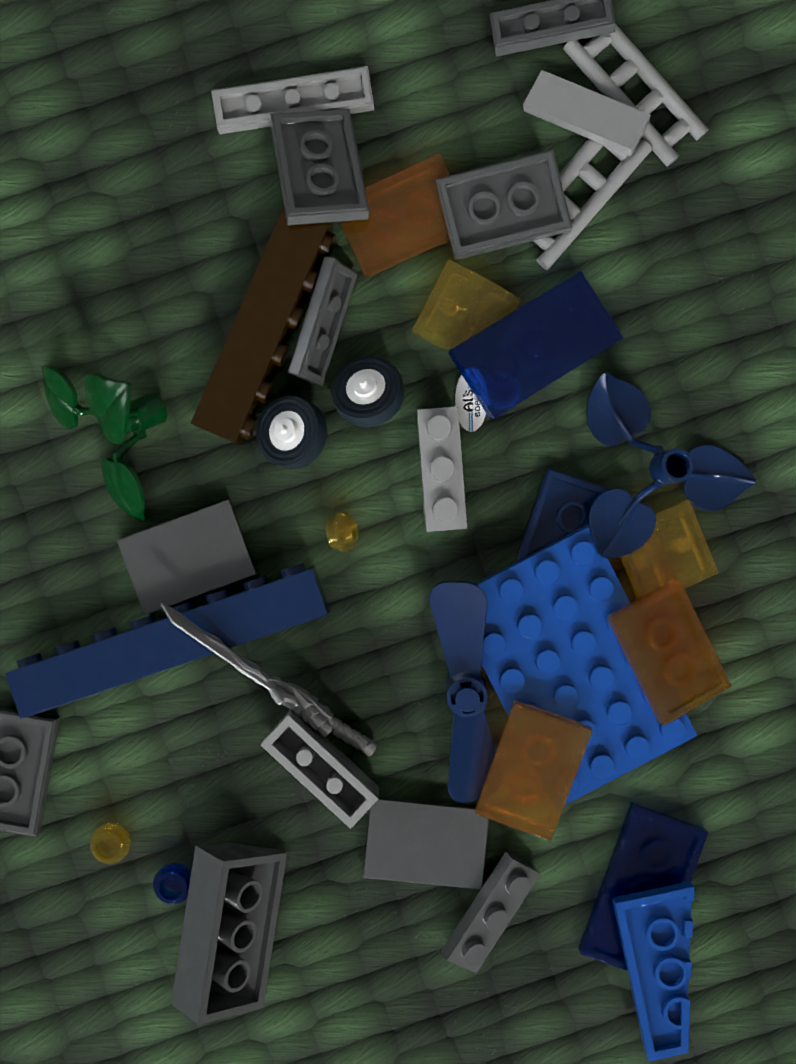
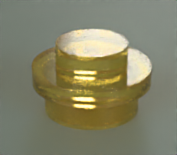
(110, 843)

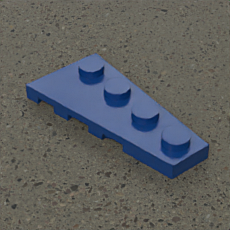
(656, 948)

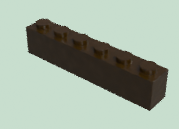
(262, 328)

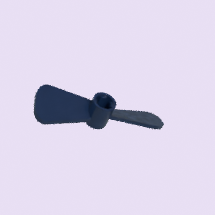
(460, 621)

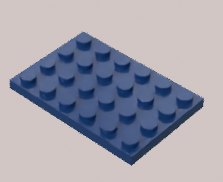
(559, 654)

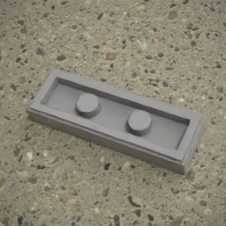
(586, 112)

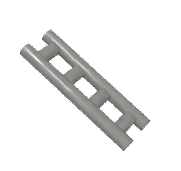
(661, 90)
(603, 188)

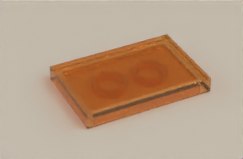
(401, 219)
(669, 651)
(533, 770)

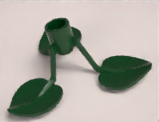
(117, 416)

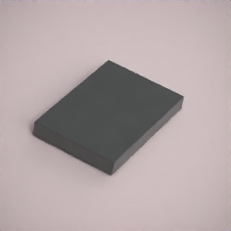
(319, 167)
(503, 205)
(187, 556)
(25, 769)
(426, 843)

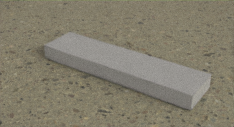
(251, 104)

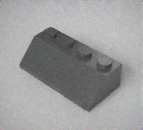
(228, 930)

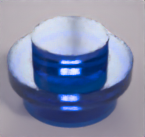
(172, 883)

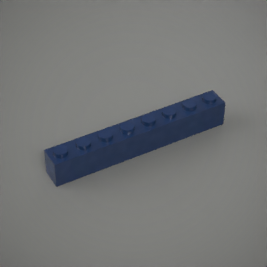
(162, 645)

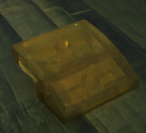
(462, 307)
(672, 552)

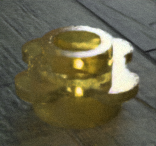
(342, 532)

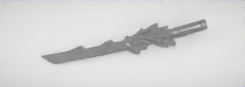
(284, 693)

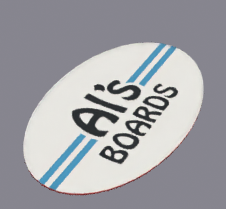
(469, 409)

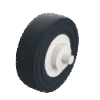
(367, 391)
(291, 432)

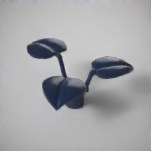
(710, 473)

